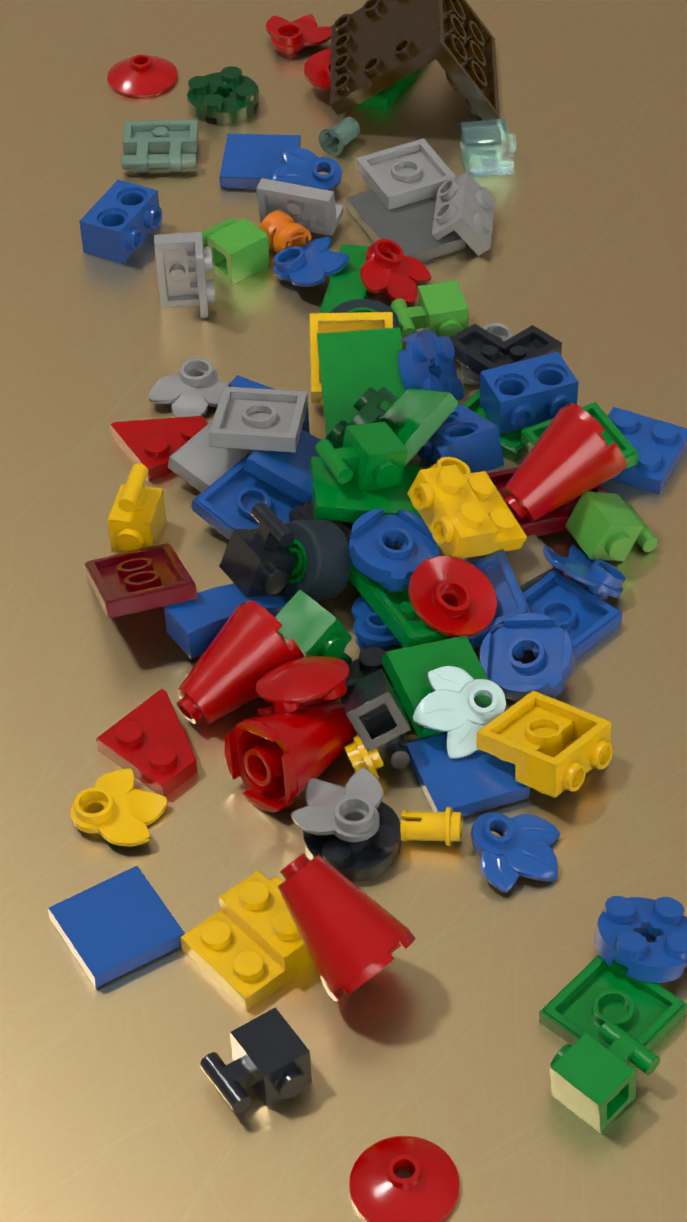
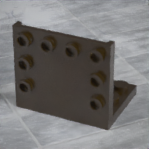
(400, 36)

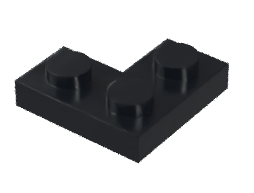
(484, 351)

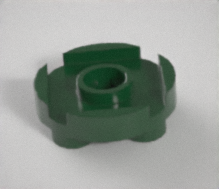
(222, 96)
(369, 412)

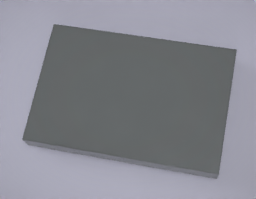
(406, 225)

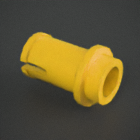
(432, 826)

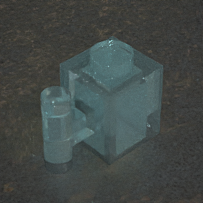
(487, 148)

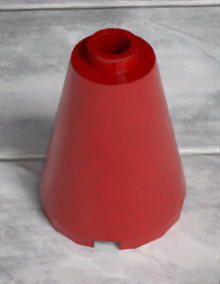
(562, 465)
(234, 663)
(286, 750)
(340, 925)

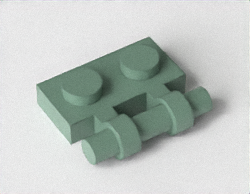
(160, 145)

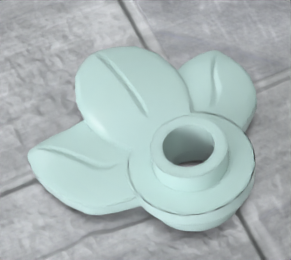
(453, 708)

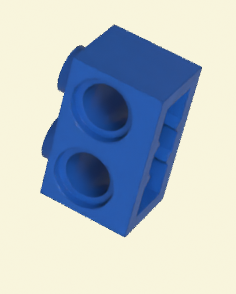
(120, 221)
(527, 391)
(467, 438)

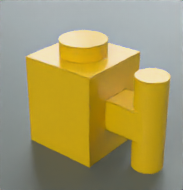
(136, 513)

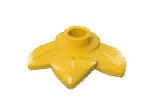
(117, 809)

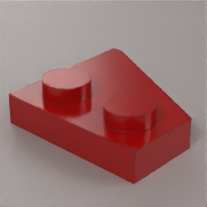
(155, 440)
(151, 745)

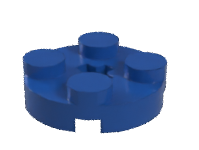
(429, 364)
(381, 563)
(523, 633)
(622, 936)

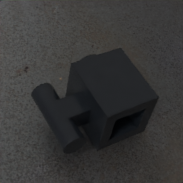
(260, 557)
(378, 716)
(266, 1058)

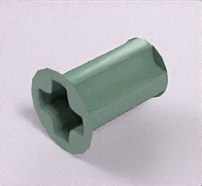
(338, 136)

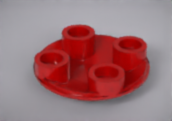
(303, 681)

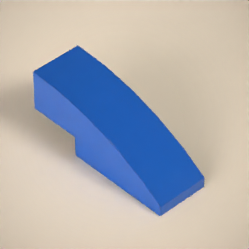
(198, 621)

